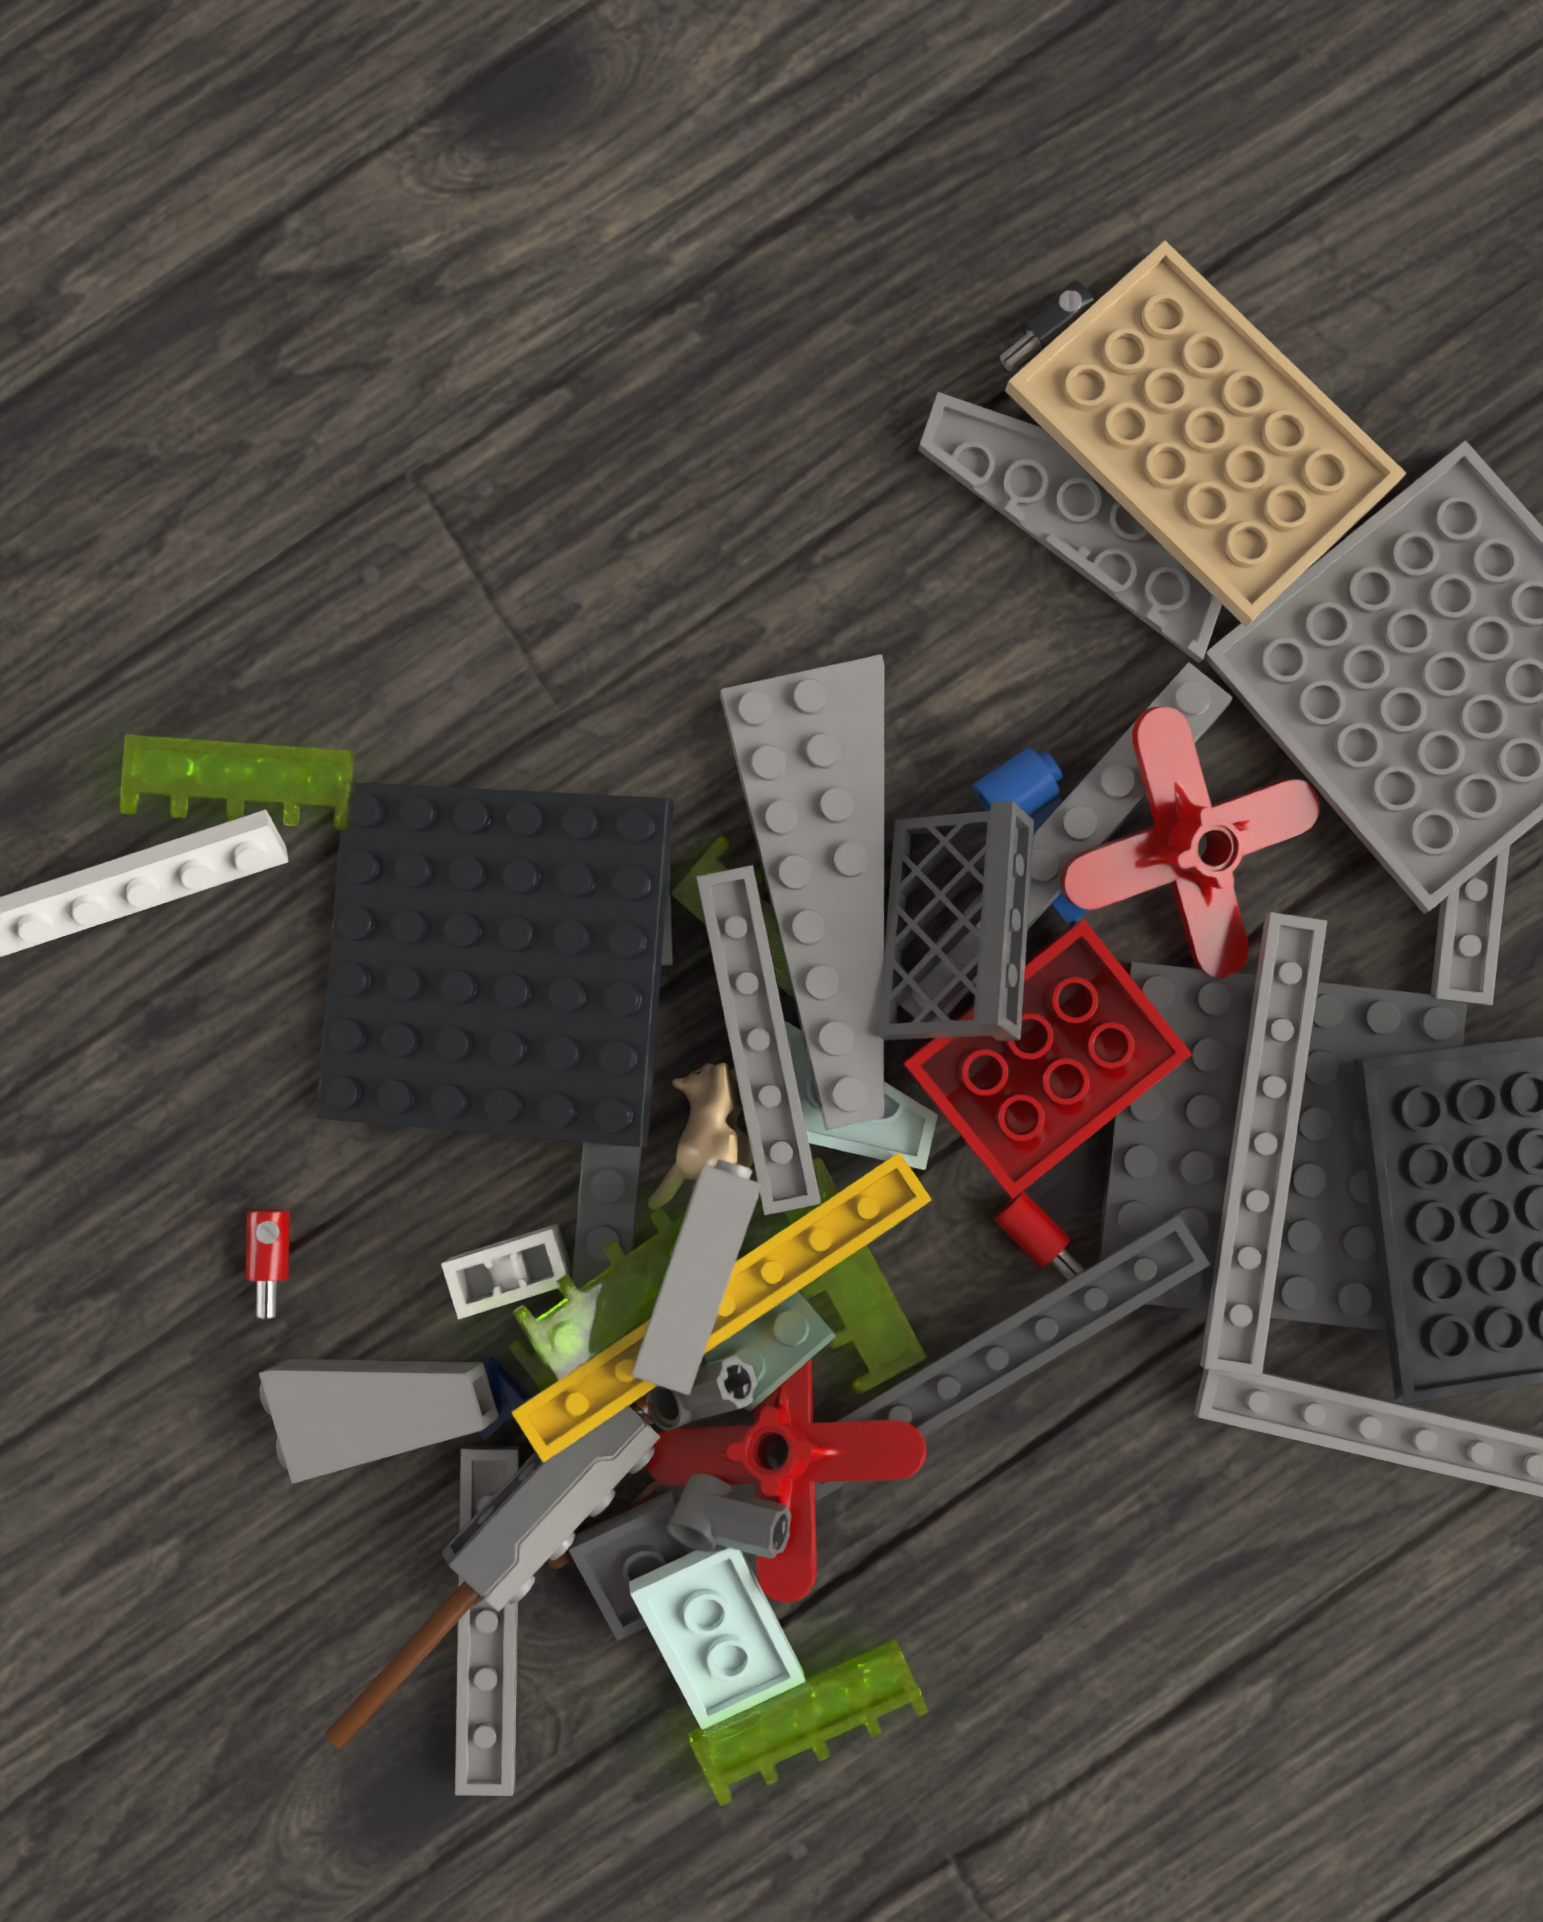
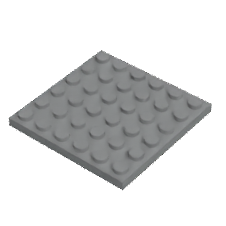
(1413, 676)

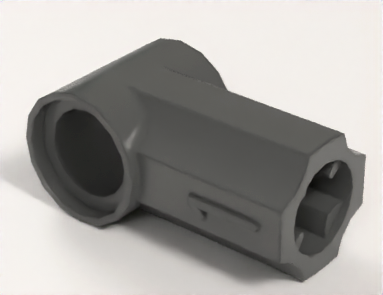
(716, 1390)
(716, 1514)

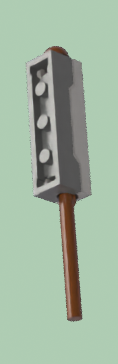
(515, 1536)

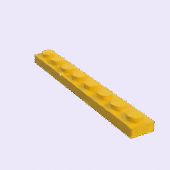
(755, 1286)

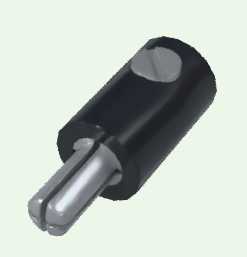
(1048, 323)

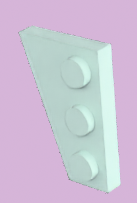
(903, 1128)

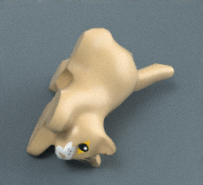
(710, 1128)

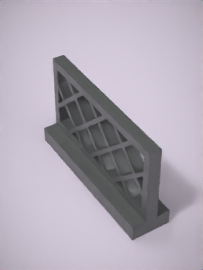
(1001, 932)

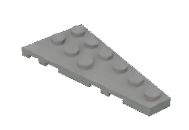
(1071, 514)

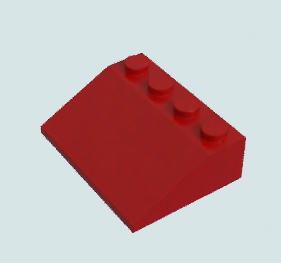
(1080, 1060)

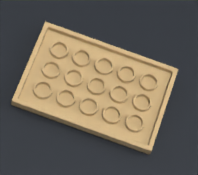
(1205, 432)

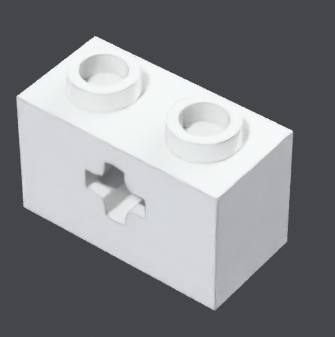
(507, 1271)

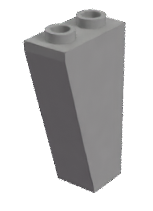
(697, 1276)
(367, 1410)

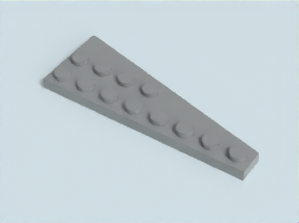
(816, 810)

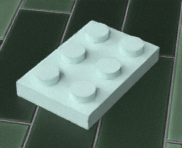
(716, 1633)

